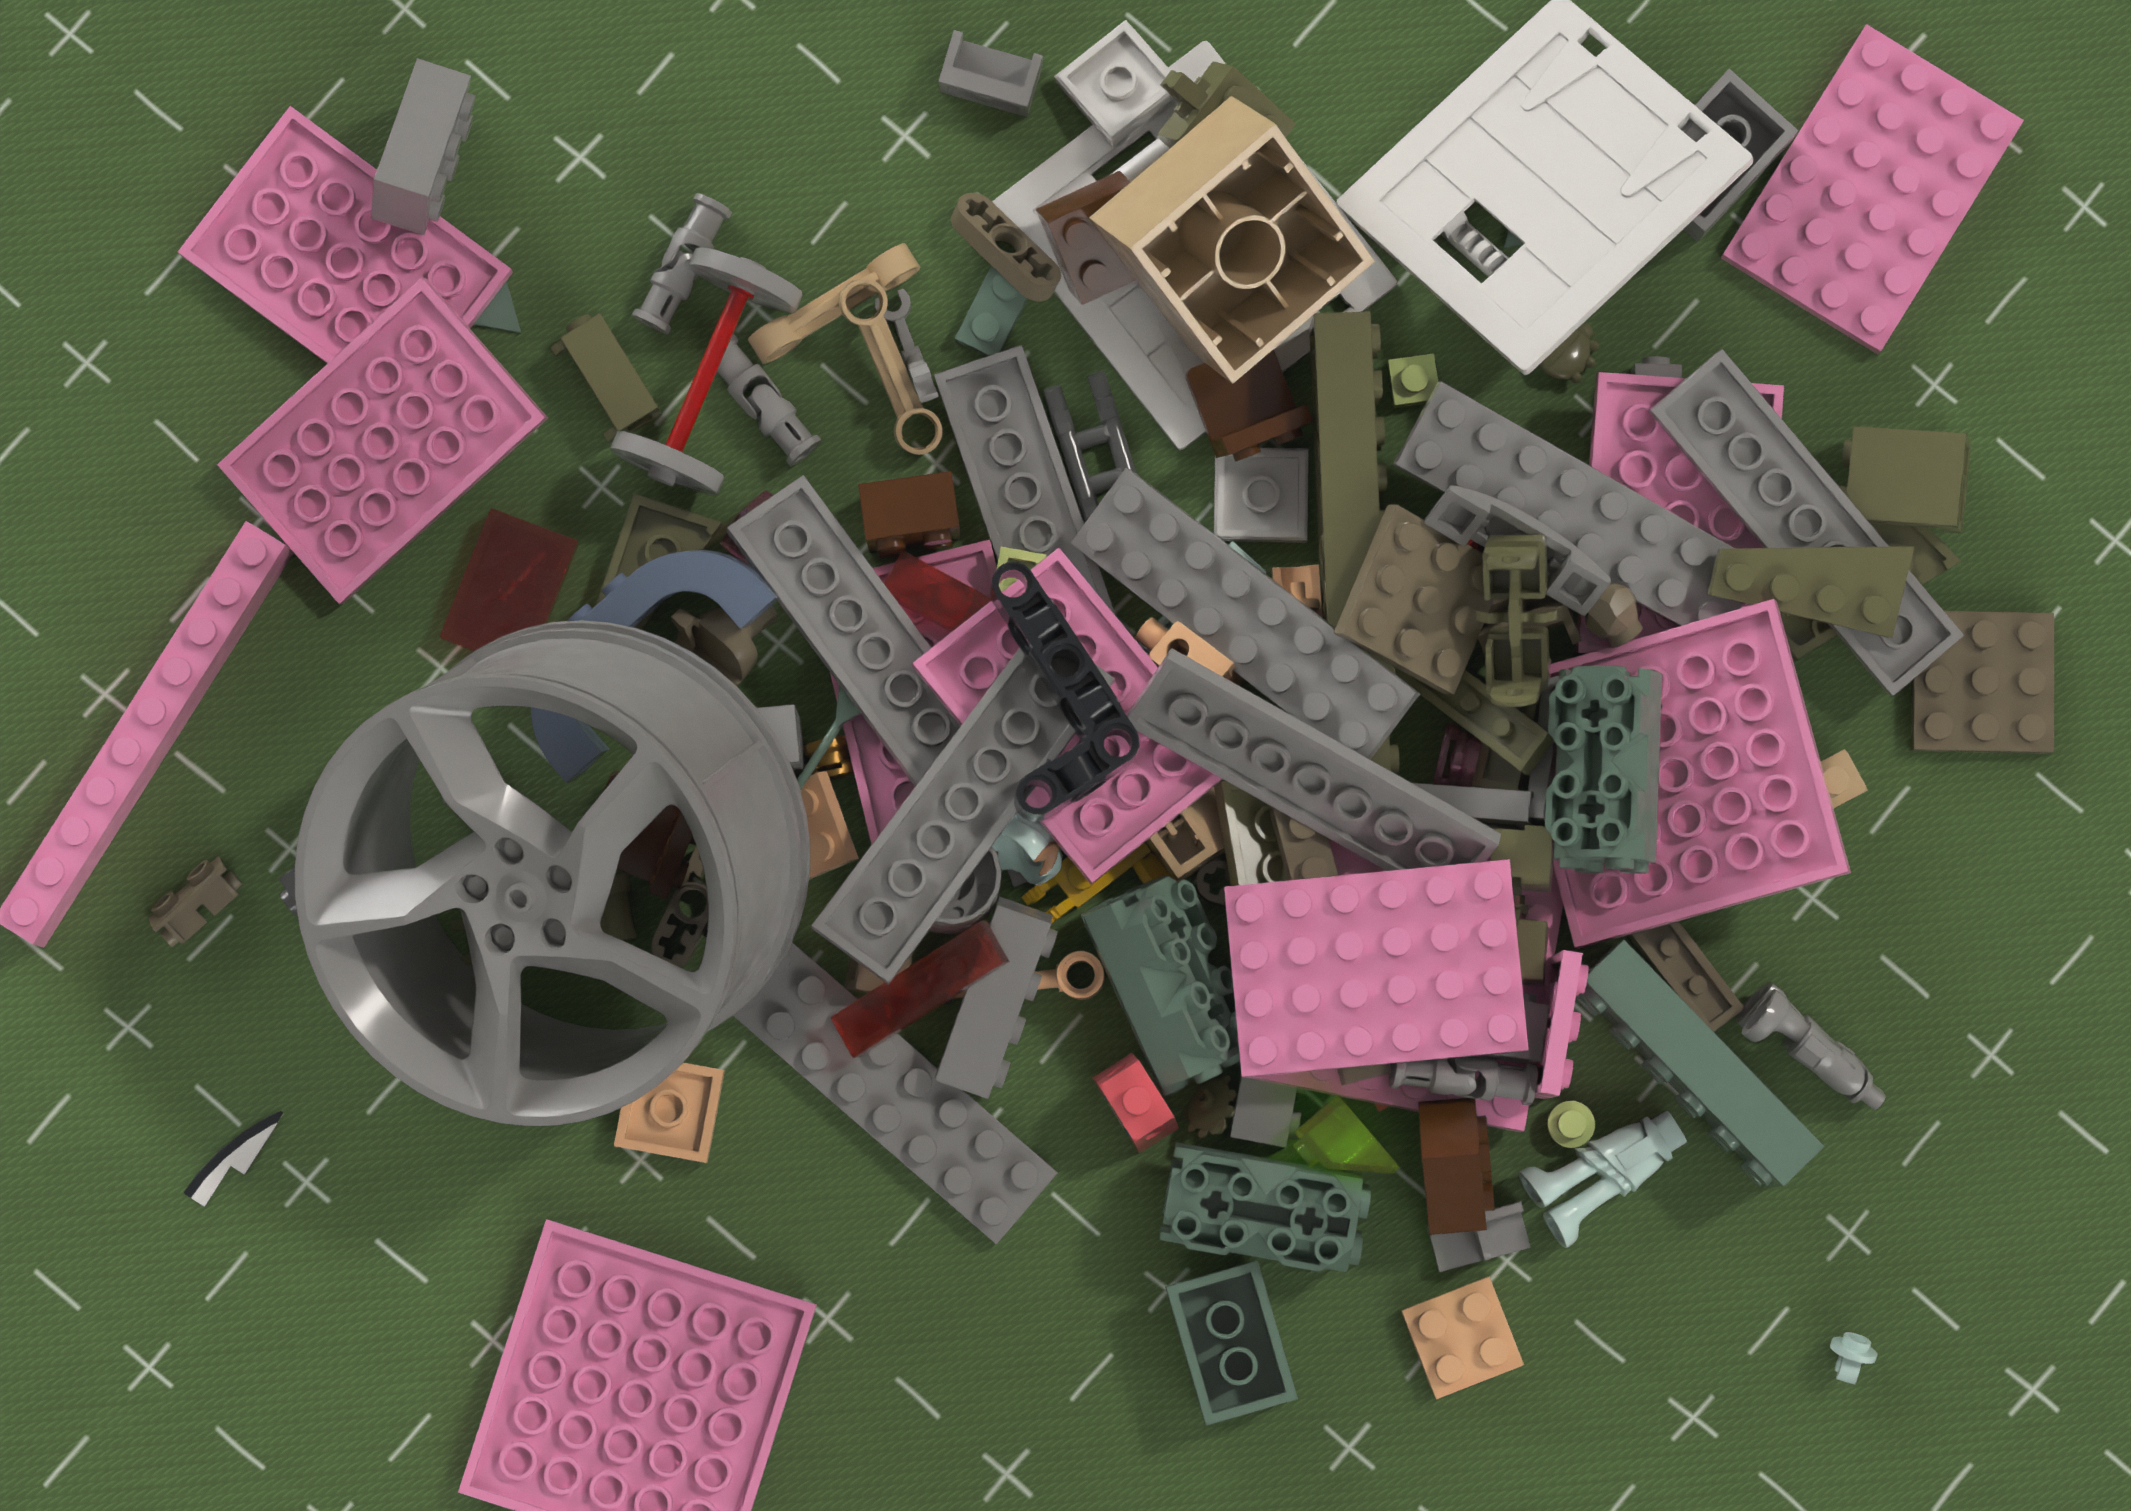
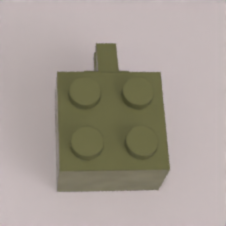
(1207, 93)

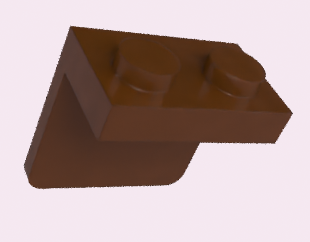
(1248, 410)
(659, 851)

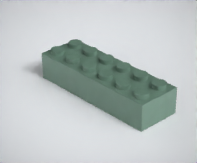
(1698, 1066)

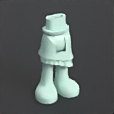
(1620, 1158)

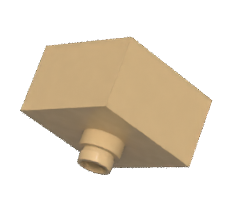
(1232, 238)

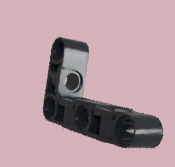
(1082, 697)

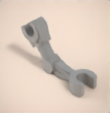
(911, 354)

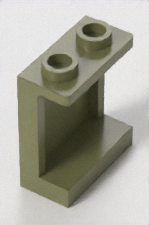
(1908, 476)

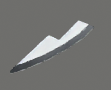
(238, 1154)

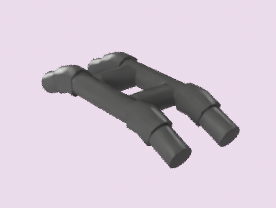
(1072, 443)

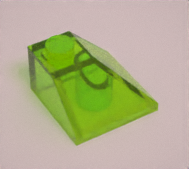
(1341, 1141)

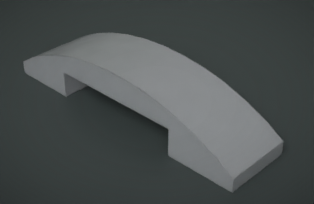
(1475, 516)

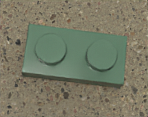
(991, 315)

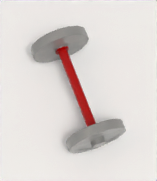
(745, 282)

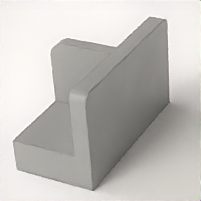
(1503, 1236)

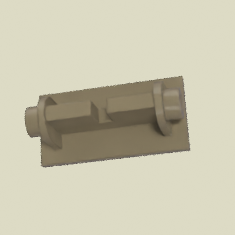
(205, 887)

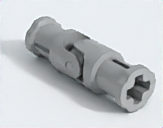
(675, 278)
(775, 414)
(1458, 1078)

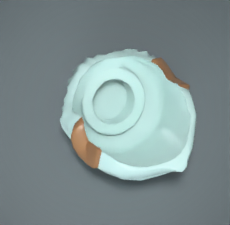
(1028, 850)

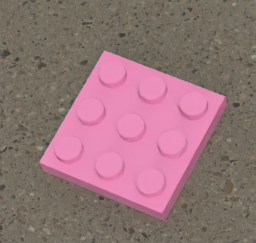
(1562, 1025)

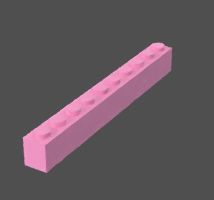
(144, 735)

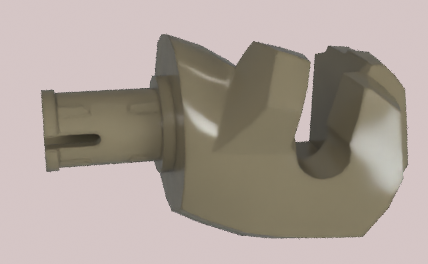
(720, 640)

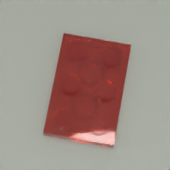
(508, 581)

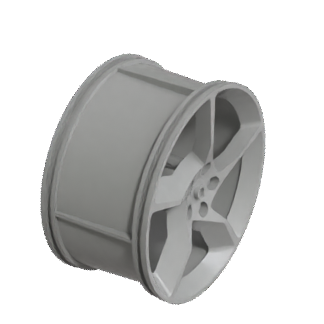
(537, 888)

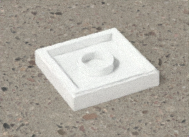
(1117, 83)
(1262, 496)

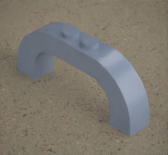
(728, 580)

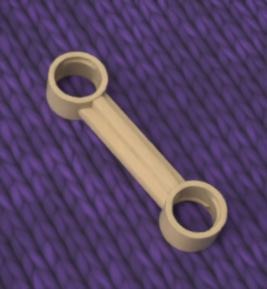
(787, 332)
(890, 366)

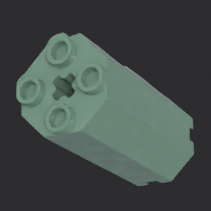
(1606, 769)
(1157, 961)
(1264, 1208)

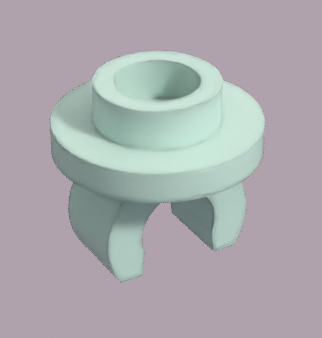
(1852, 1351)

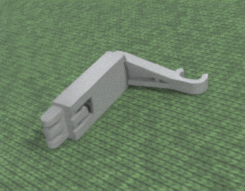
(1508, 807)

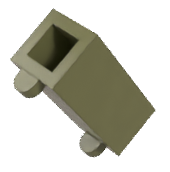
(608, 374)

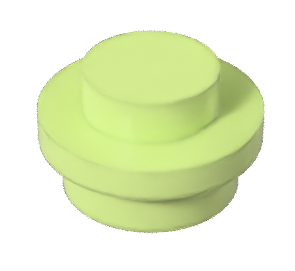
(1571, 1124)

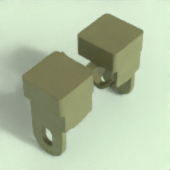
(1516, 654)
(1531, 870)

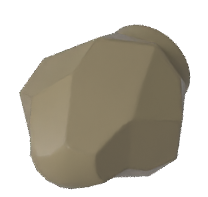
(1614, 616)

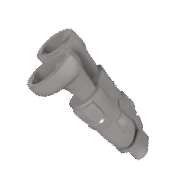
(1808, 1044)

